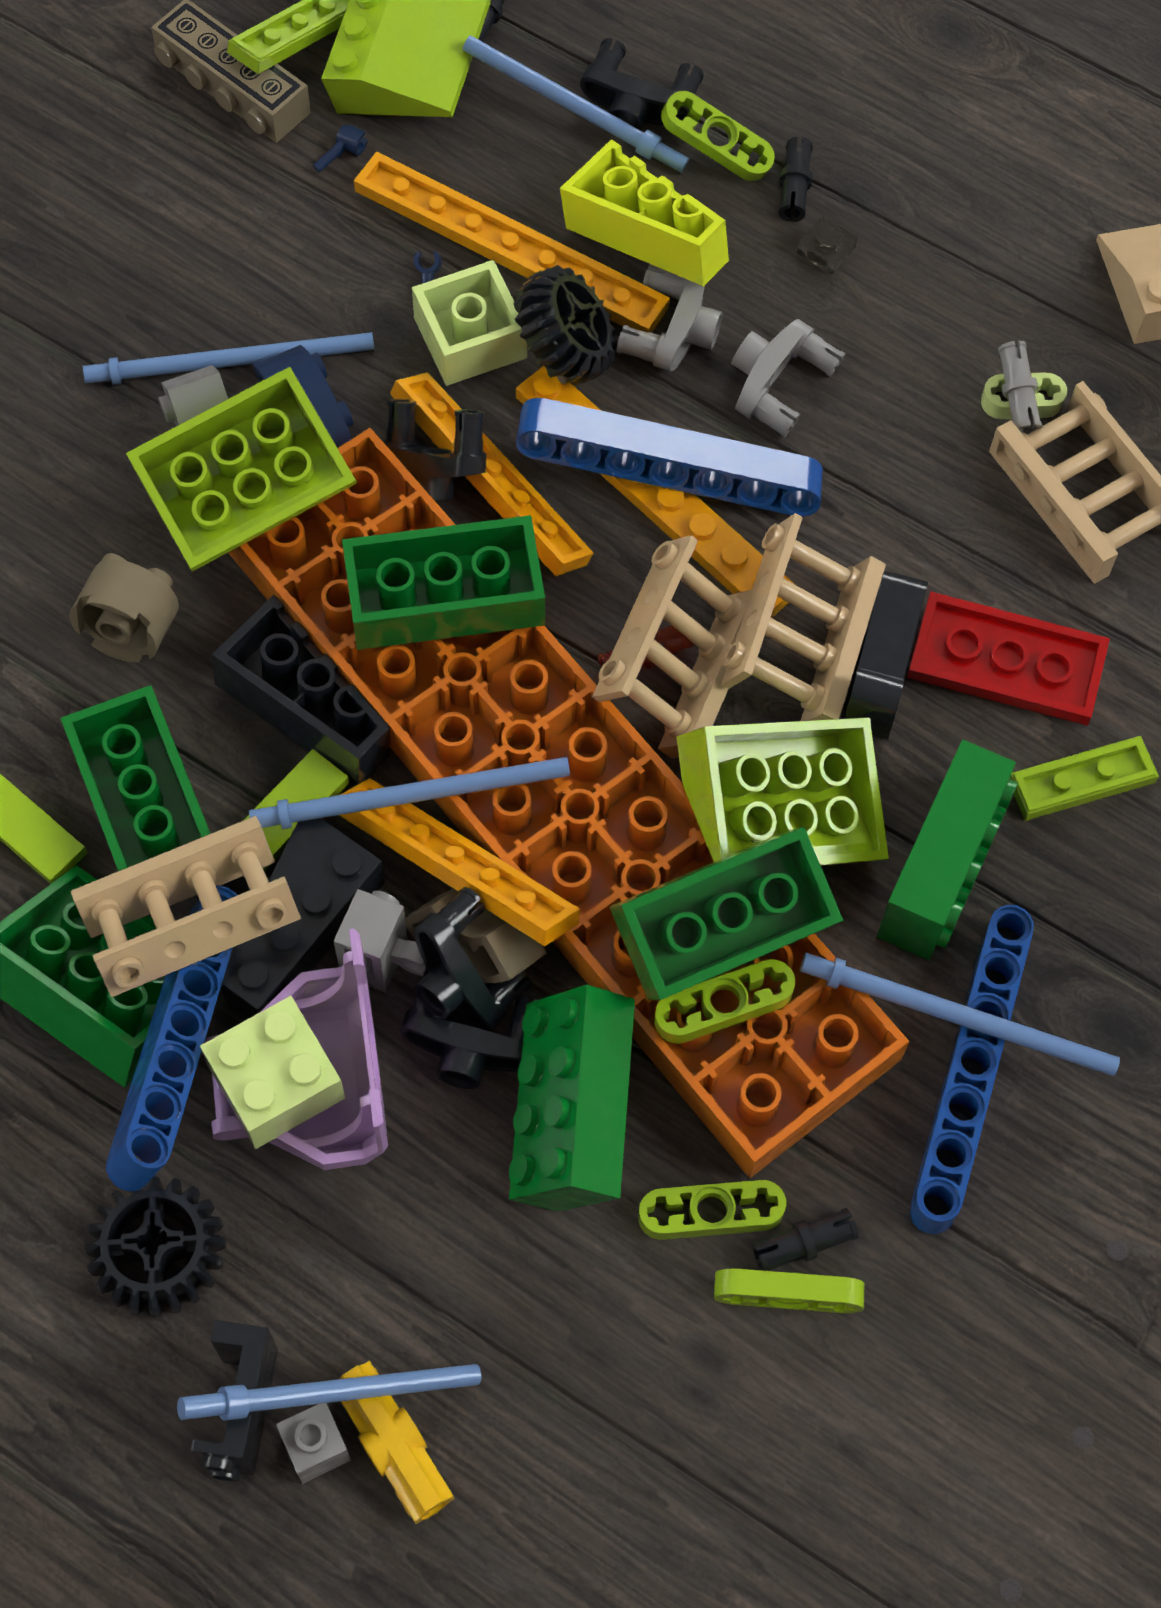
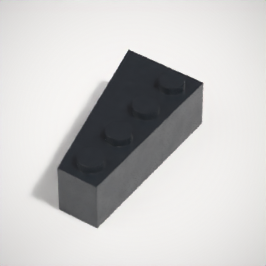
(299, 692)
(323, 877)

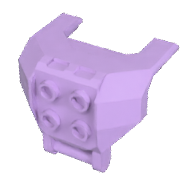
(341, 1018)

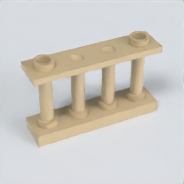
(1067, 515)
(845, 623)
(702, 686)
(171, 879)

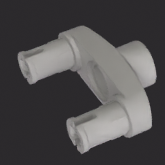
(689, 325)
(766, 361)

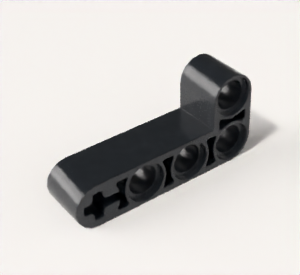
(886, 652)

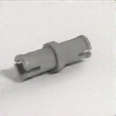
(1019, 386)

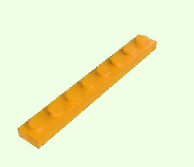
(504, 238)
(675, 512)

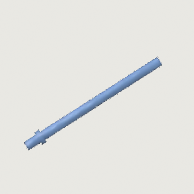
(116, 370)
(286, 814)
(838, 974)

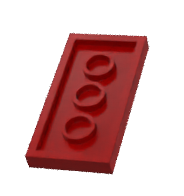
(1009, 658)

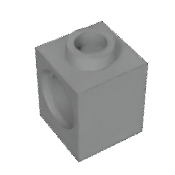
(313, 1442)

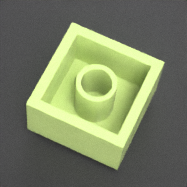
(469, 322)
(273, 1072)

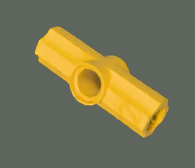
(397, 1450)

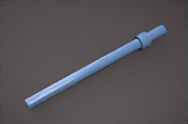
(646, 144)
(237, 1401)

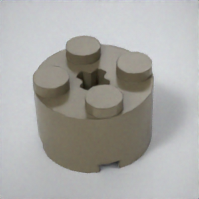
(125, 608)

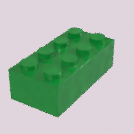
(444, 582)
(135, 777)
(949, 851)
(726, 914)
(572, 1099)

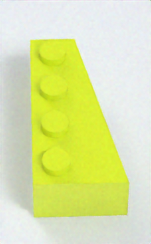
(644, 216)

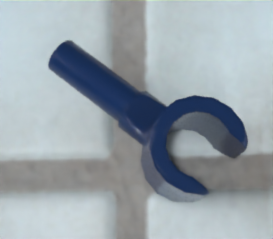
(349, 139)
(427, 274)

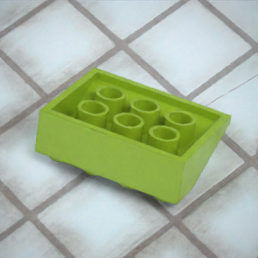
(402, 56)
(241, 468)
(784, 777)

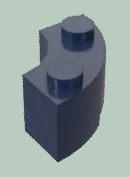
(311, 376)

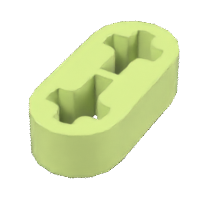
(1047, 408)

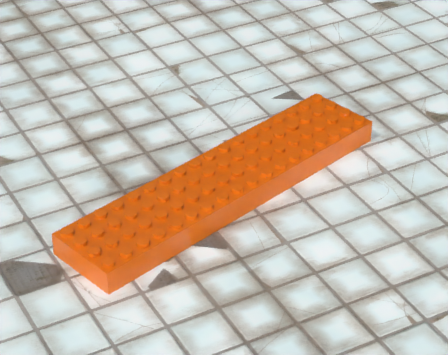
(584, 836)

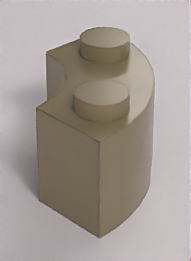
(488, 941)

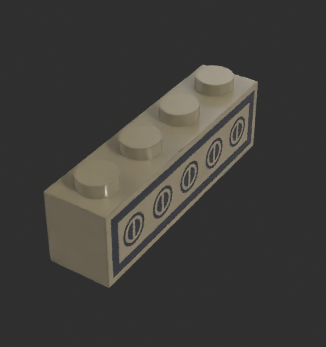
(198, 49)

